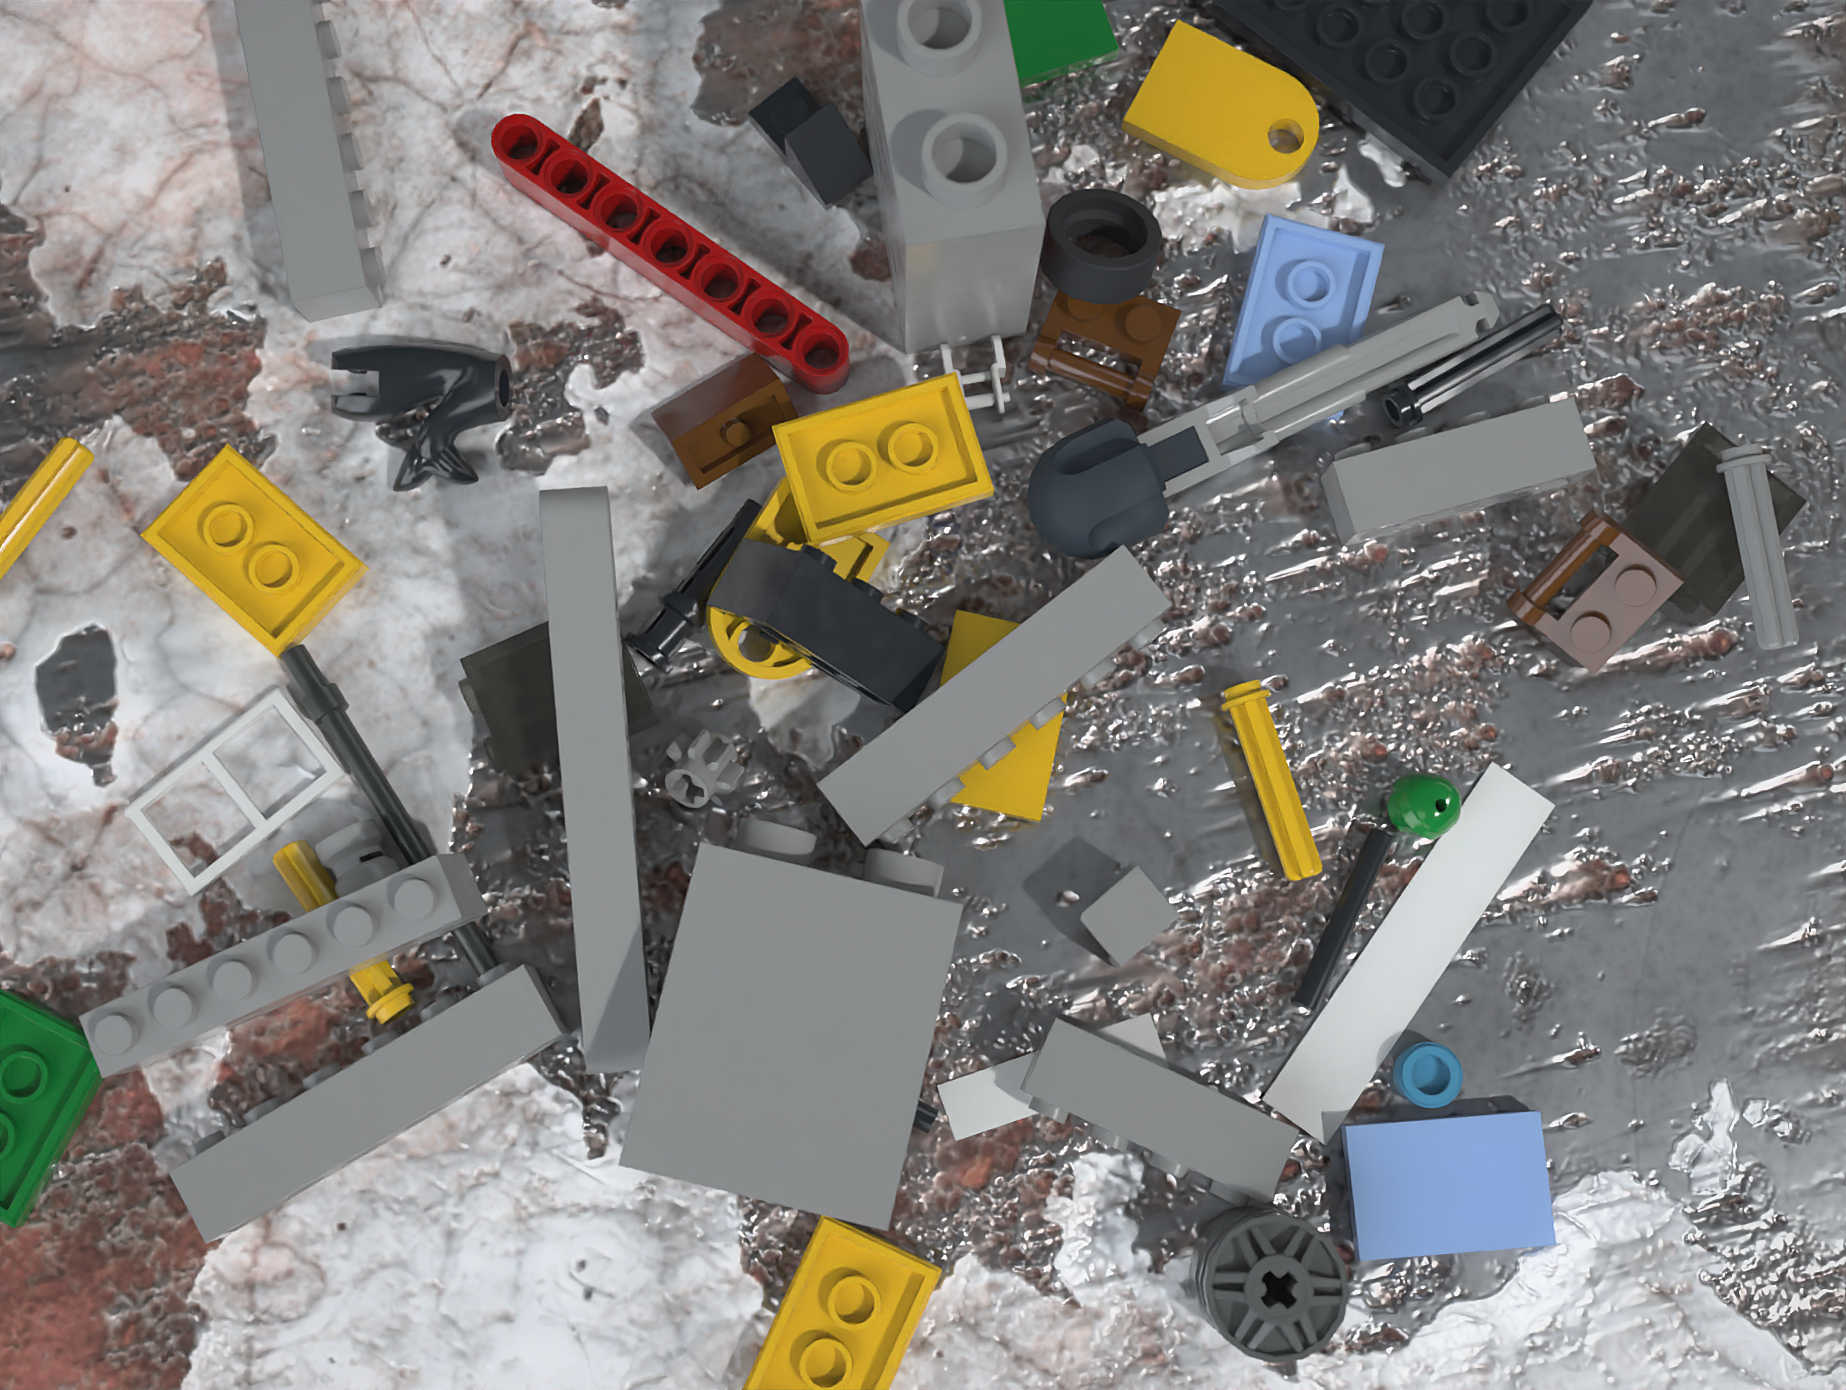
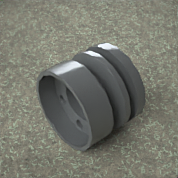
(1229, 1289)

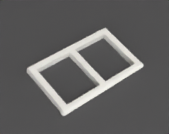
(264, 827)

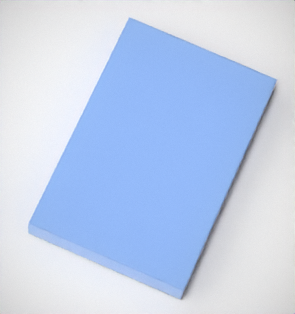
(1300, 298)
(1448, 1185)

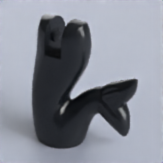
(474, 391)

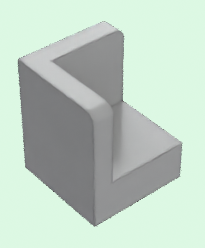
(1128, 916)

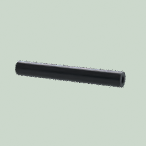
(1343, 919)

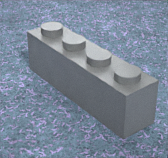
(1457, 470)
(1159, 1110)

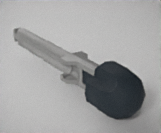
(1112, 485)

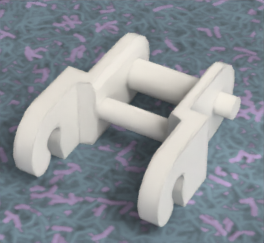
(996, 372)

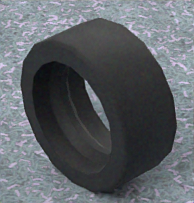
(1109, 216)

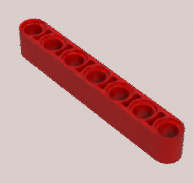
(654, 231)

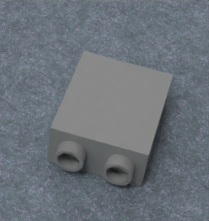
(951, 169)
(795, 1026)

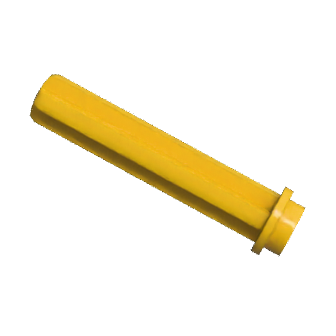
(40, 498)
(1273, 779)
(314, 888)

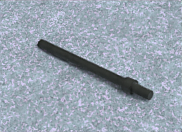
(328, 707)

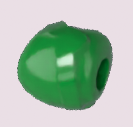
(1424, 804)

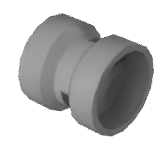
(356, 856)

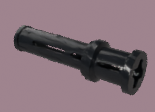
(684, 608)

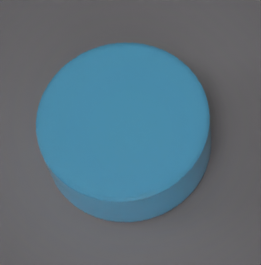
(1427, 1074)

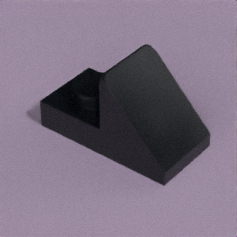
(812, 142)

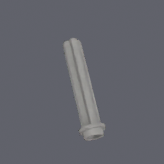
(1759, 545)

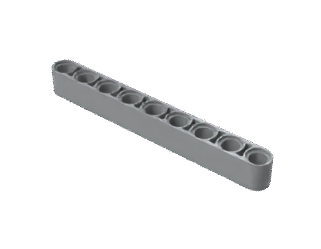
(596, 777)

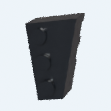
(830, 621)

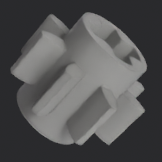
(701, 768)

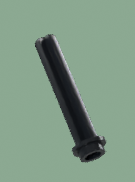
(1411, 399)

